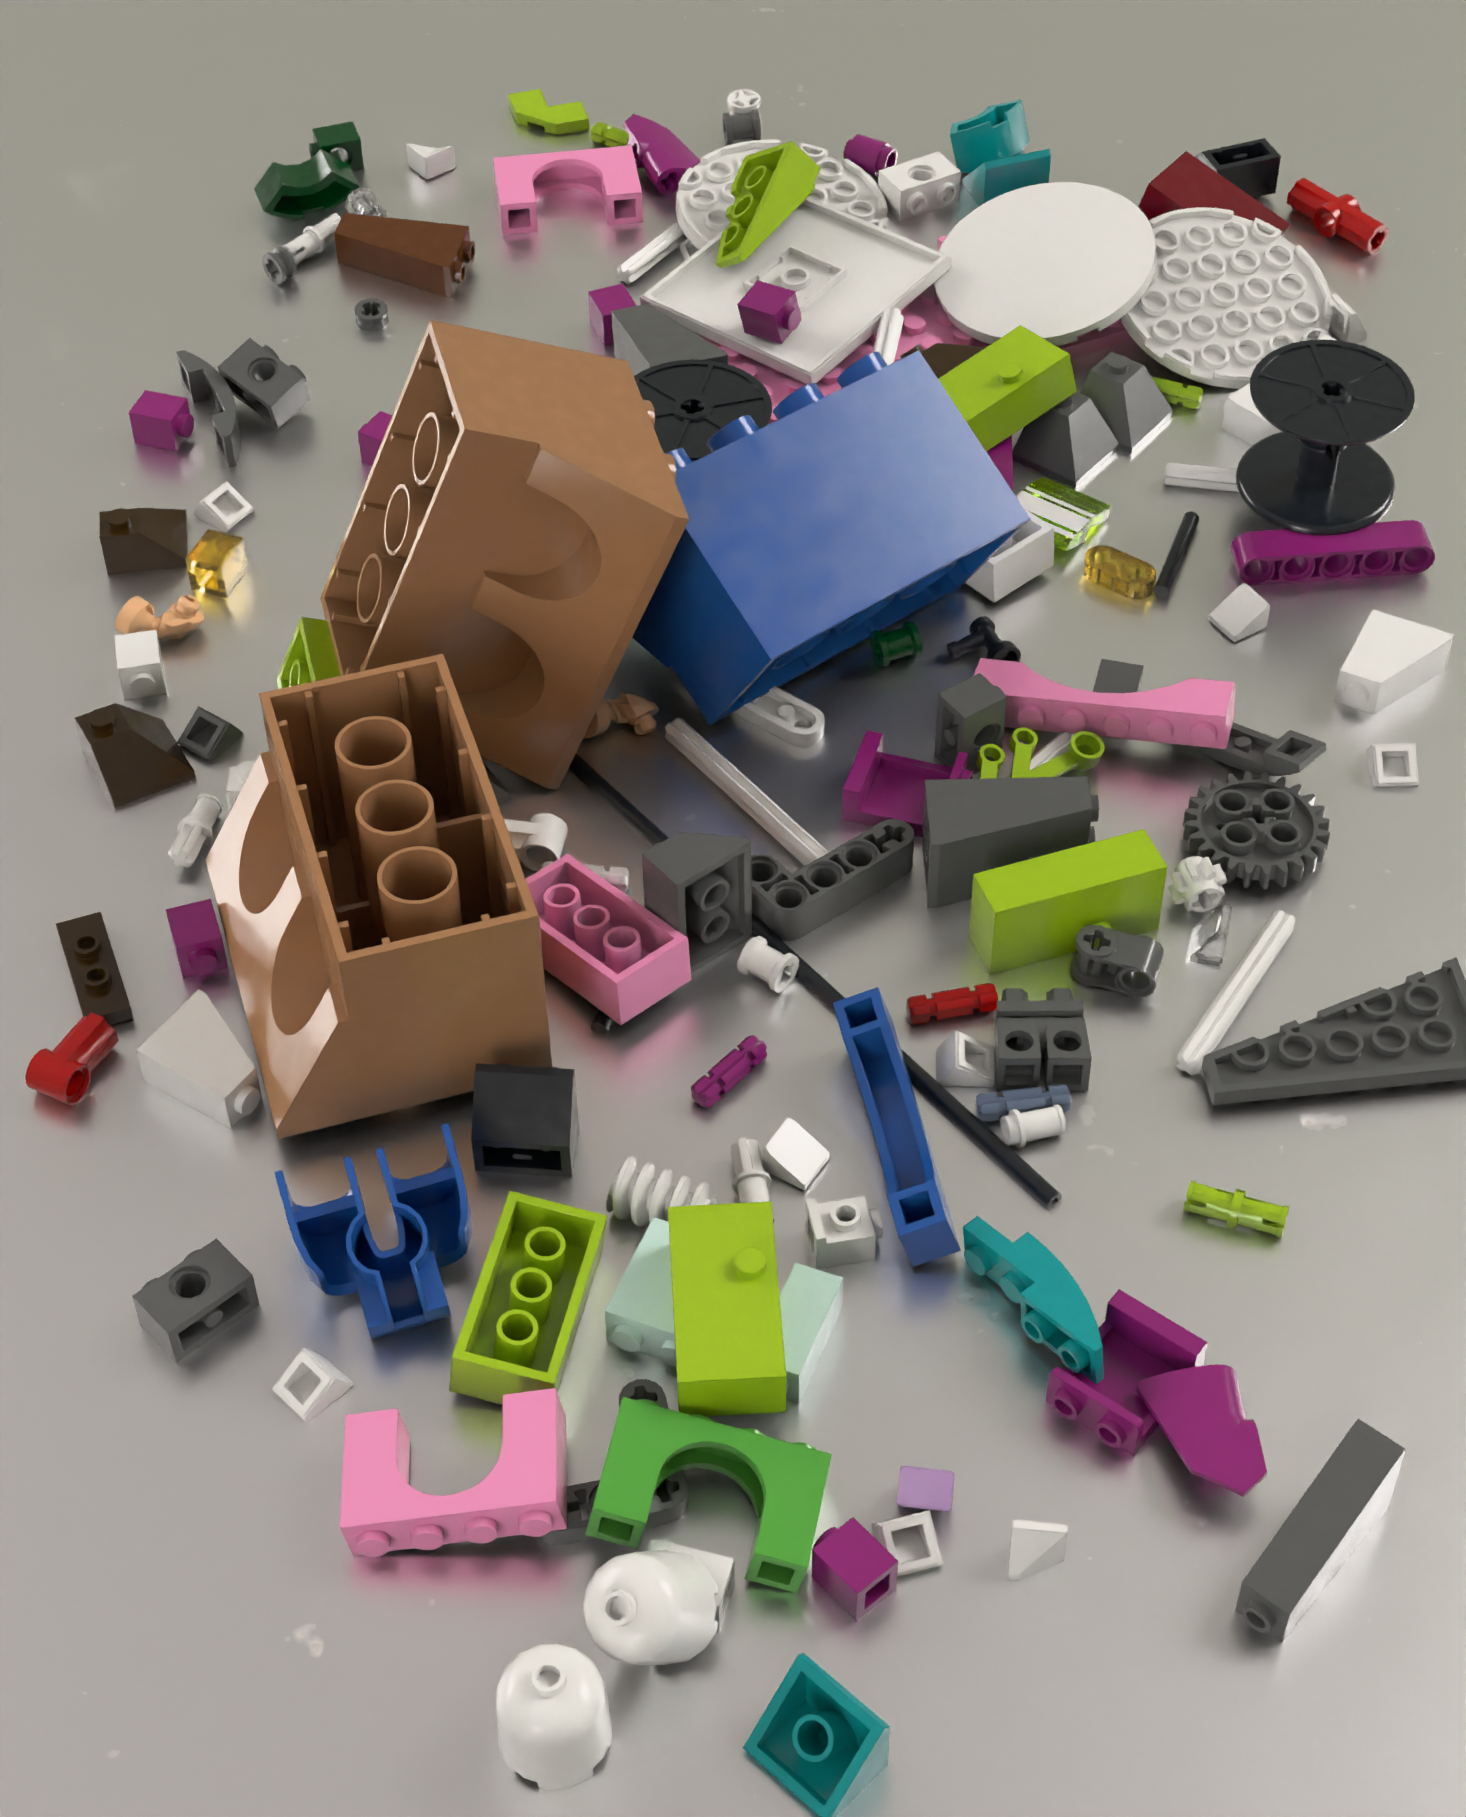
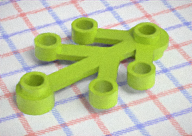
(1082, 754)

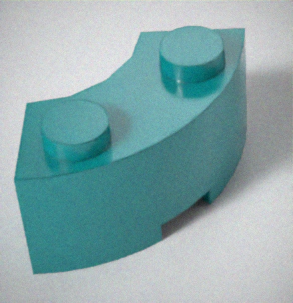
(990, 136)

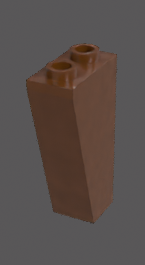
(406, 250)

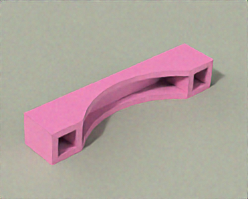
(1182, 714)

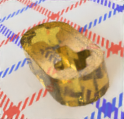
(1119, 572)

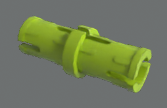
(1236, 1209)

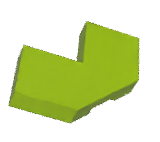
(558, 119)

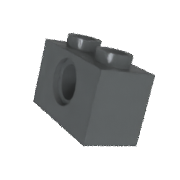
(265, 382)
(968, 719)
(220, 1294)

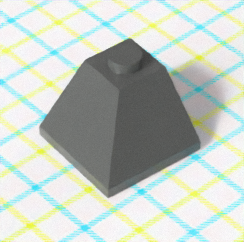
(1127, 400)
(1067, 441)

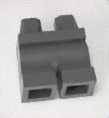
(1040, 1030)

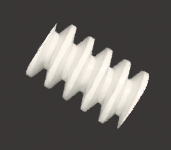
(644, 1197)

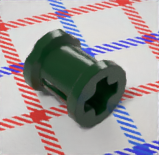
(896, 644)

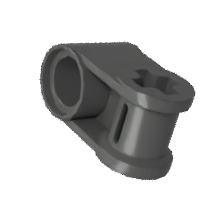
(1122, 961)

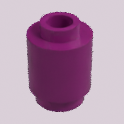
(870, 154)

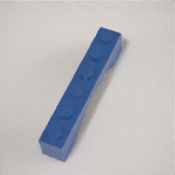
(898, 1129)

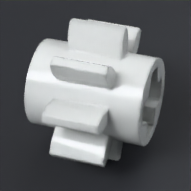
(1197, 884)

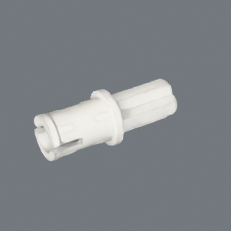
(313, 238)
(195, 830)
(750, 1178)

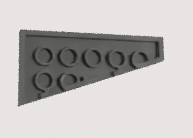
(1359, 1044)

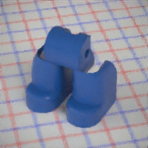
(395, 1285)

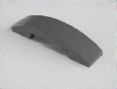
(206, 383)
(1262, 753)

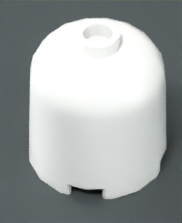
(651, 1607)
(552, 1716)

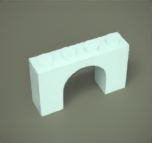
(643, 1317)

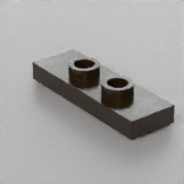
(94, 968)

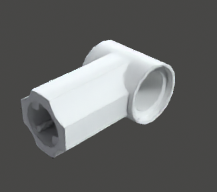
(538, 840)

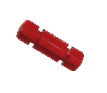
(951, 1003)

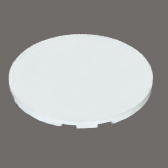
(706, 189)
(1047, 261)
(1226, 296)

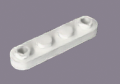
(783, 714)

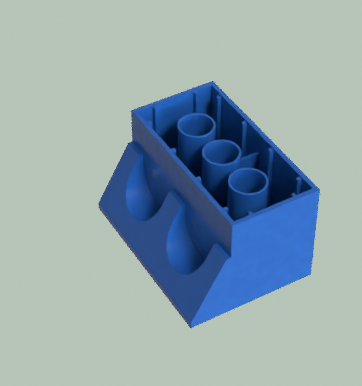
(822, 531)

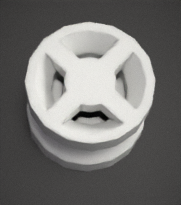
(743, 102)

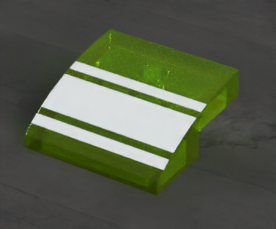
(1064, 509)

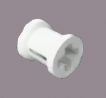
(768, 964)

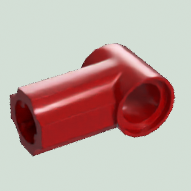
(68, 1068)

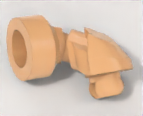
(177, 622)
(627, 709)

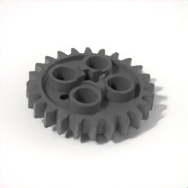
(1257, 829)

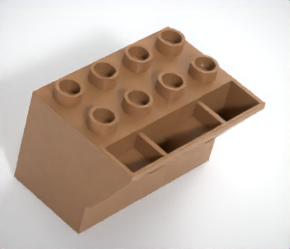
(510, 533)
(376, 902)

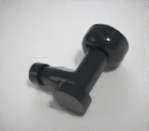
(983, 634)

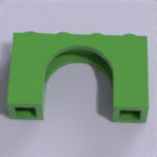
(779, 1477)

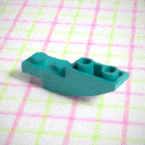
(1049, 1297)

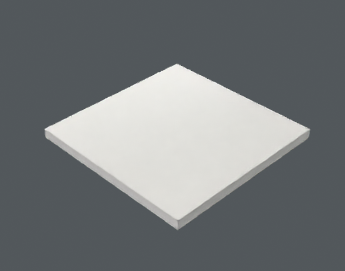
(841, 278)

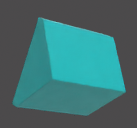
(1007, 174)
(819, 1739)

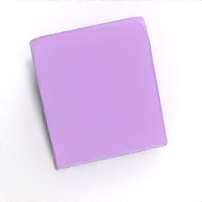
(925, 1488)

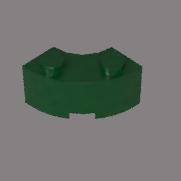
(306, 186)

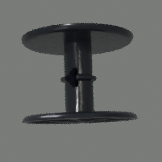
(698, 400)
(1327, 405)

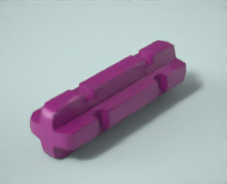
(728, 1071)

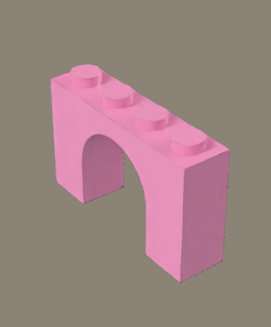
(601, 171)
(516, 1498)

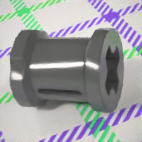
(741, 127)

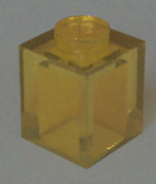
(217, 563)

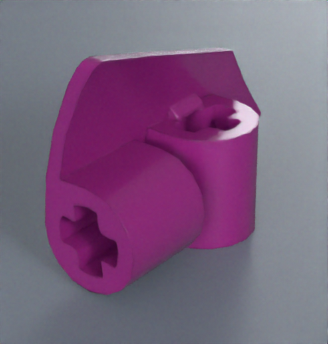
(659, 153)
(1207, 1424)

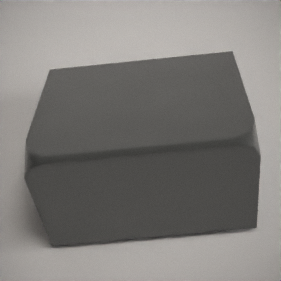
(208, 734)

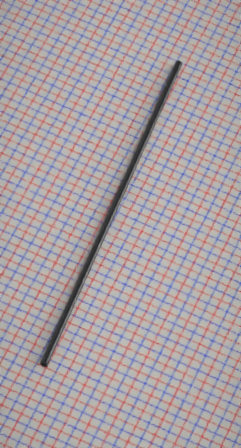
(828, 994)

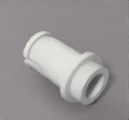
(1032, 1125)

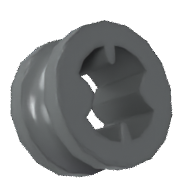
(279, 265)
(371, 315)

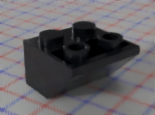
(1248, 165)
(524, 1120)

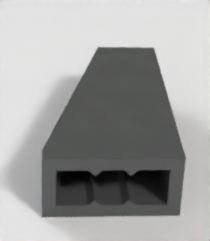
(1321, 1531)

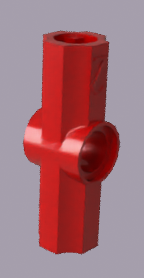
(1337, 216)

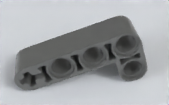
(831, 884)

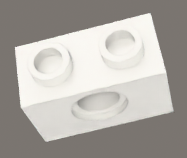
(920, 185)

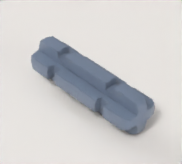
(990, 1106)

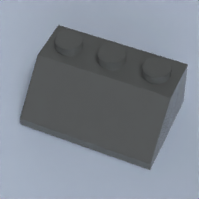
(701, 891)

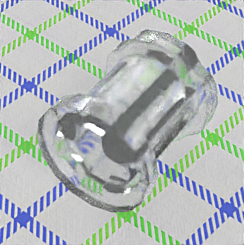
(364, 202)

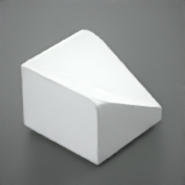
(430, 161)

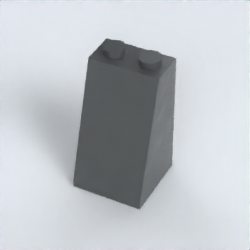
(652, 338)
(998, 823)

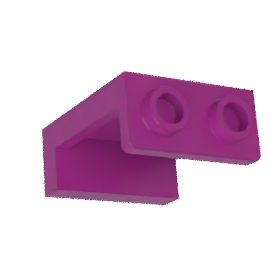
(891, 785)
(1135, 1347)

